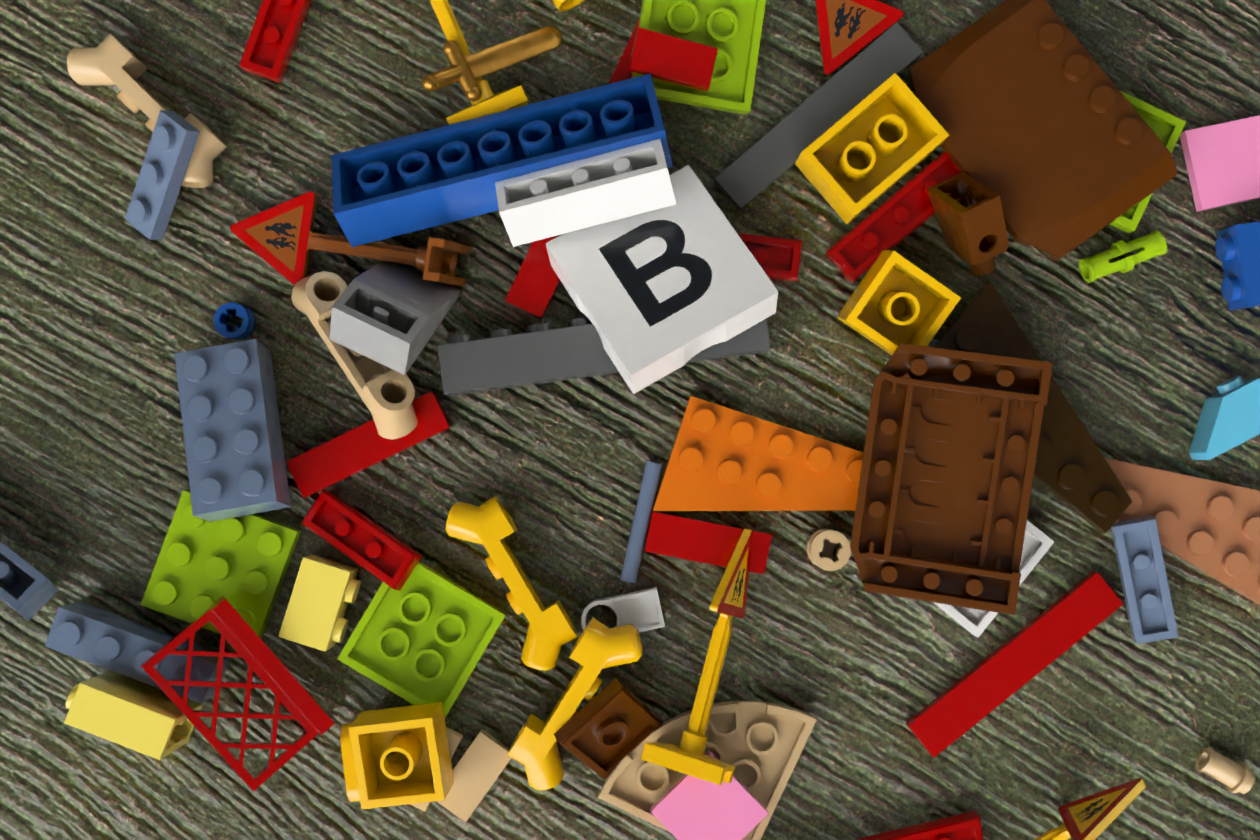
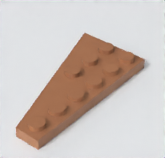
(1199, 522)

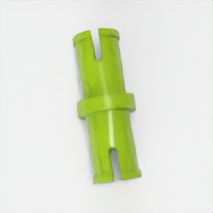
(1145, 247)

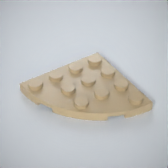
(751, 735)

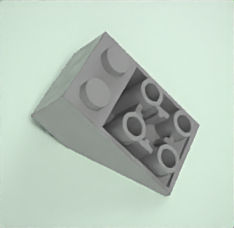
(390, 314)

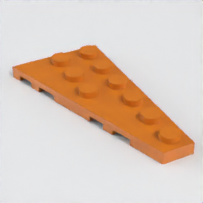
(754, 465)

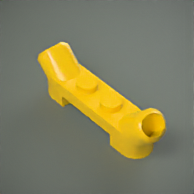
(548, 625)
(594, 650)

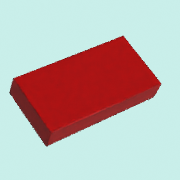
(672, 59)

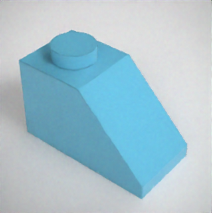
(1227, 418)

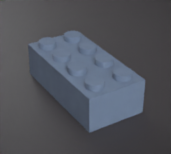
(231, 430)

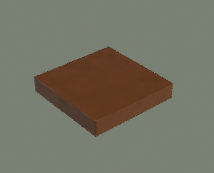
(608, 728)

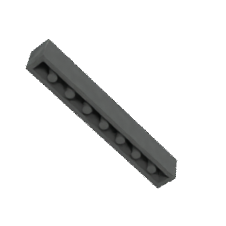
(553, 356)

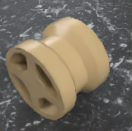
(819, 546)

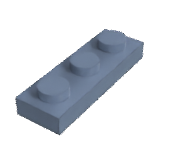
(161, 174)
(1144, 580)

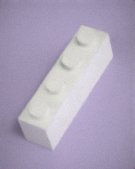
(585, 193)

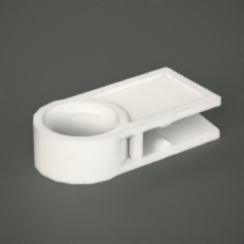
(635, 608)

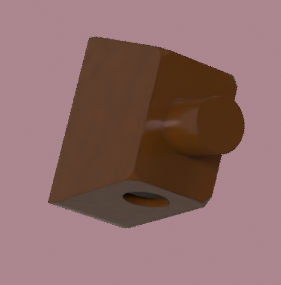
(970, 221)

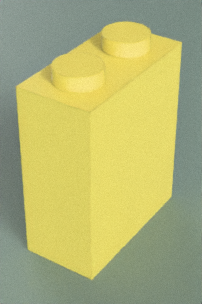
(129, 714)

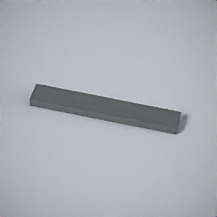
(783, 144)

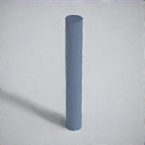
(641, 522)

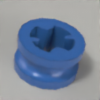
(242, 312)

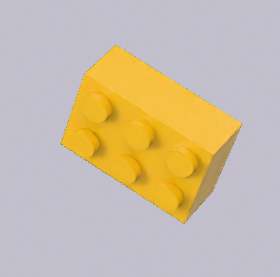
(871, 148)

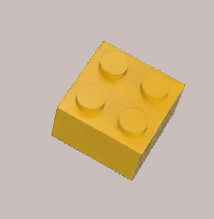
(898, 304)
(401, 755)

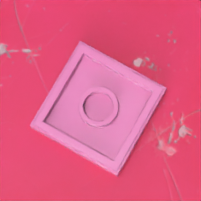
(1223, 162)
(707, 810)

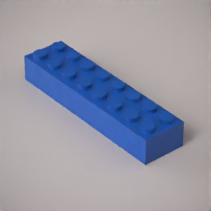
(454, 167)

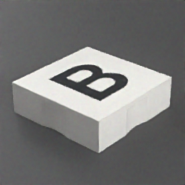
(664, 282)

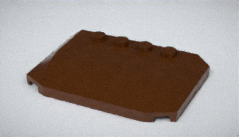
(1040, 126)
(949, 476)

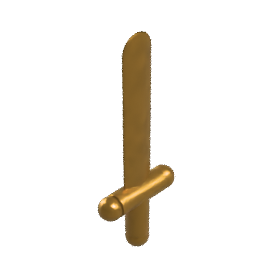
(469, 68)

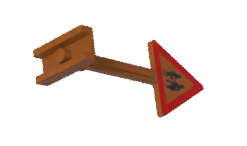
(849, 27)
(287, 236)

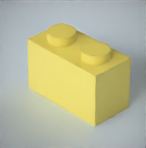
(320, 603)

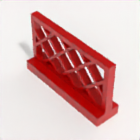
(269, 670)

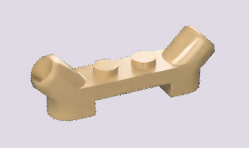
(116, 65)
(381, 388)

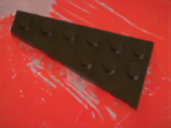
(1066, 454)

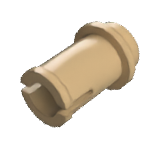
(1235, 775)

